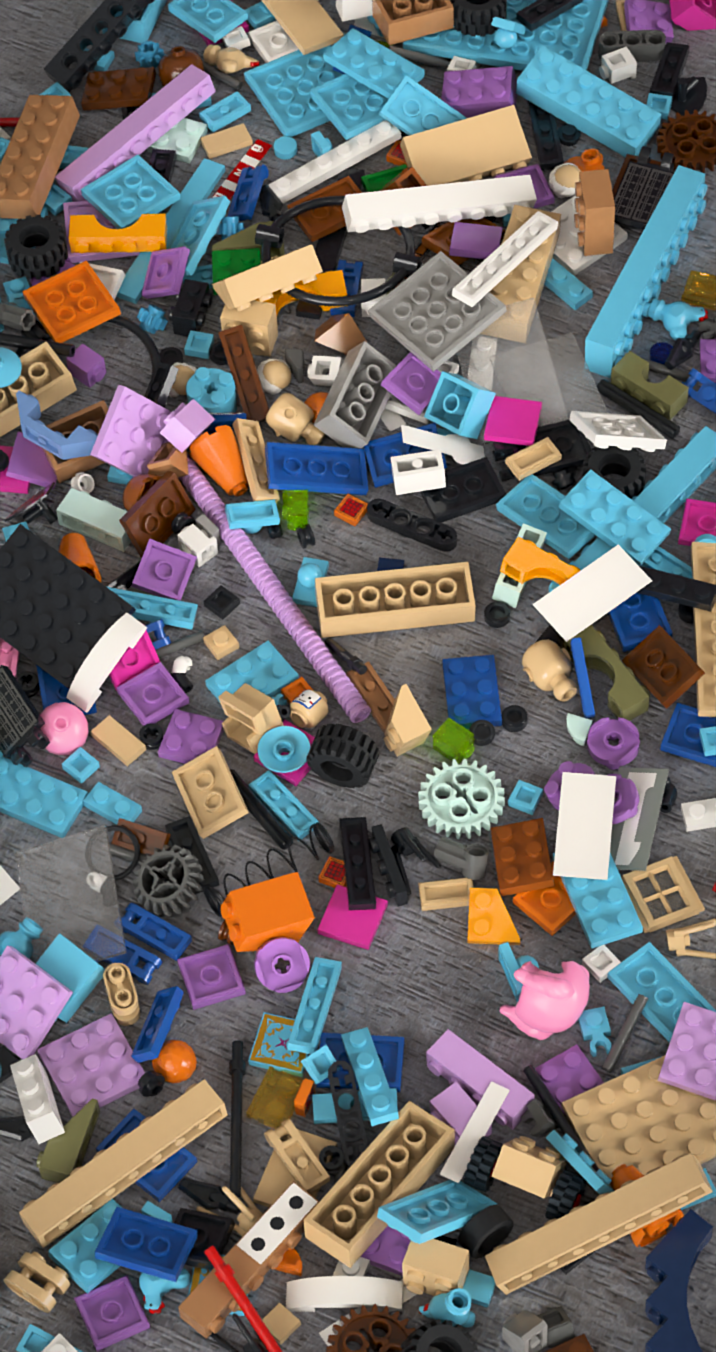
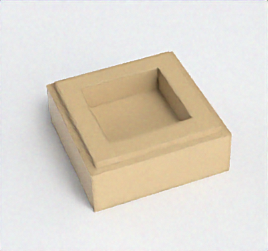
(281, 1323)

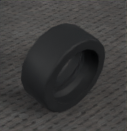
(485, 1231)

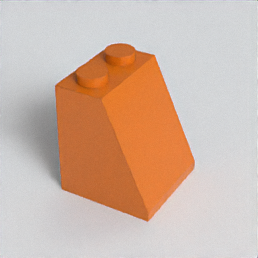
(267, 911)

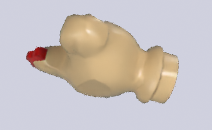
(228, 59)

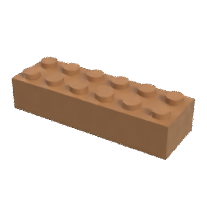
(35, 154)

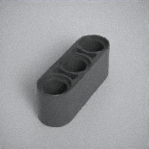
(642, 44)

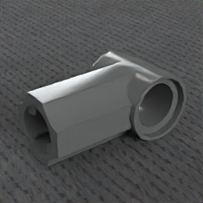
(16, 316)
(469, 858)

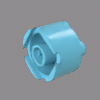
(212, 390)

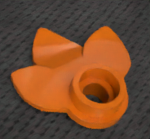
(588, 161)

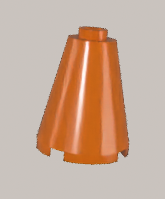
(221, 459)
(77, 550)
(654, 1230)

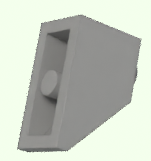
(525, 1332)

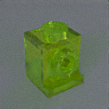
(295, 508)

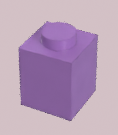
(86, 366)

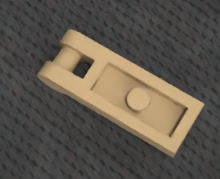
(297, 1156)

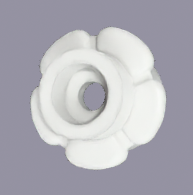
(86, 480)

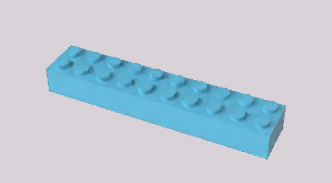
(645, 271)

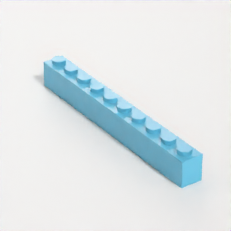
(668, 490)

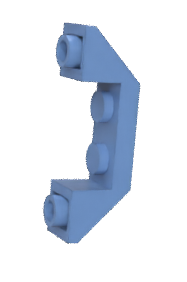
(76, 445)

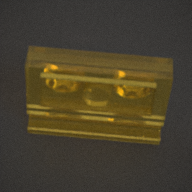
(700, 290)
(274, 1098)

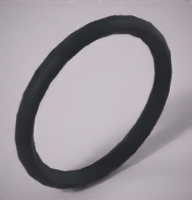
(136, 848)

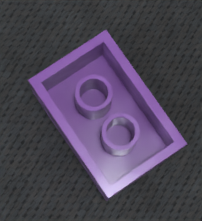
(480, 90)

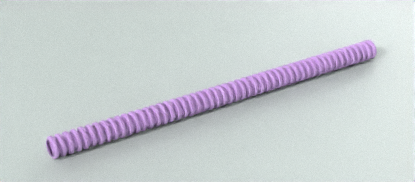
(276, 596)

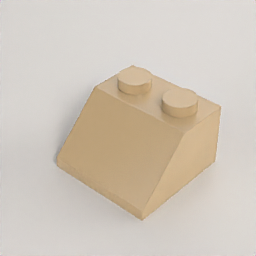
(406, 724)

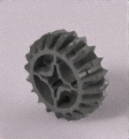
(164, 896)

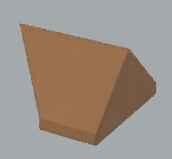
(339, 333)
(169, 459)

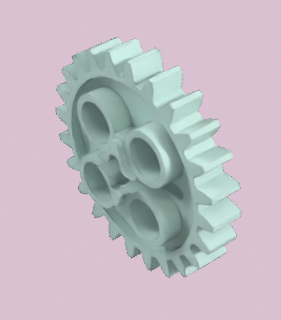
(479, 786)

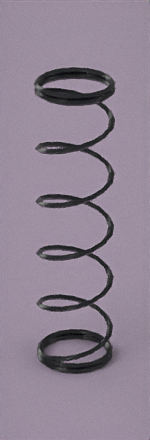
(316, 827)

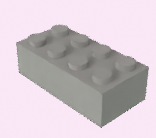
(356, 397)

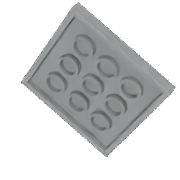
(429, 318)

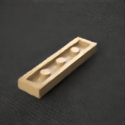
(254, 460)

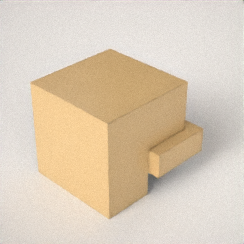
(249, 716)

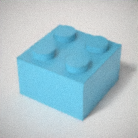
(459, 405)

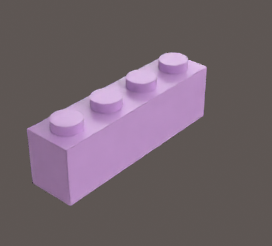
(474, 1072)

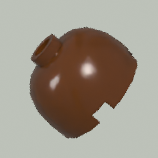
(176, 62)

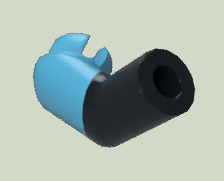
(284, 711)

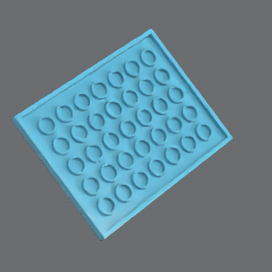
(569, 35)

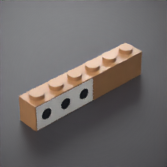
(250, 1259)

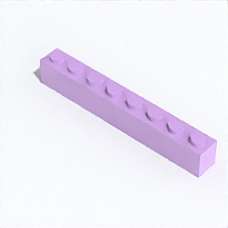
(138, 130)

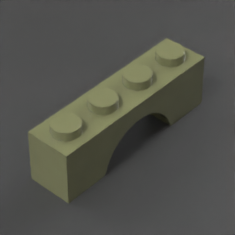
(626, 696)

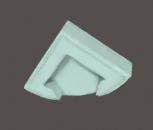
(578, 728)

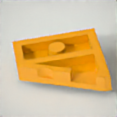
(489, 919)

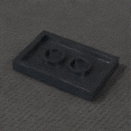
(466, 490)

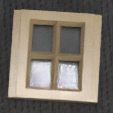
(662, 894)

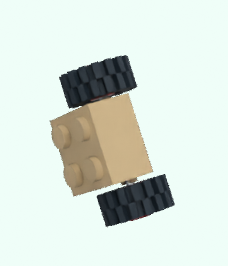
(529, 1169)

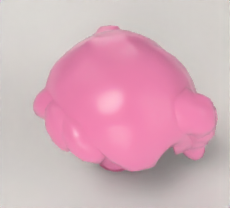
(549, 1000)

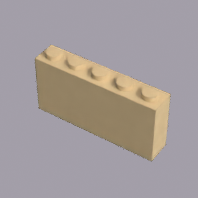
(468, 148)

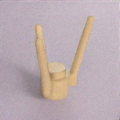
(679, 938)
(247, 1217)

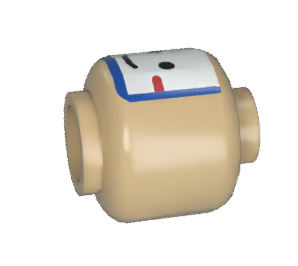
(308, 709)

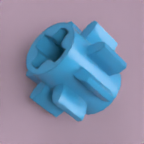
(149, 54)
(229, 227)
(152, 318)

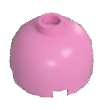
(64, 727)

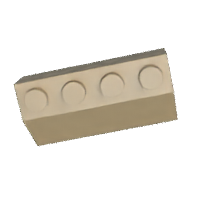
(269, 277)

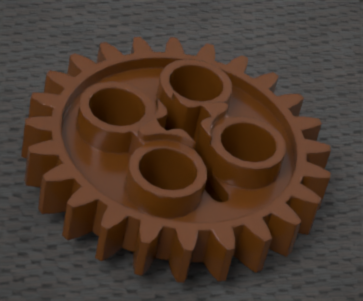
(690, 140)
(368, 1321)

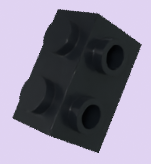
(190, 307)

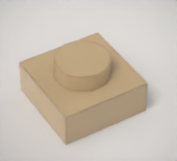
(221, 642)

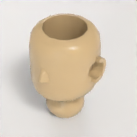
(293, 419)
(550, 669)

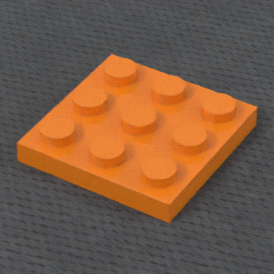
(71, 302)

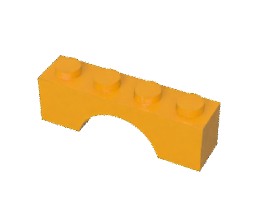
(145, 235)
(326, 284)
(528, 561)

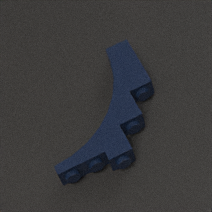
(672, 1265)

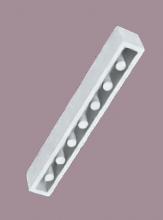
(437, 203)

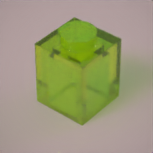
(453, 741)

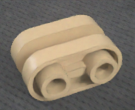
(121, 994)
(35, 1266)

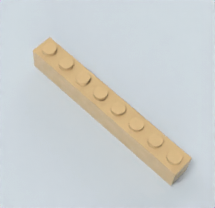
(123, 1163)
(598, 1223)

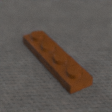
(244, 373)

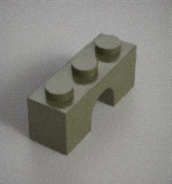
(663, 397)

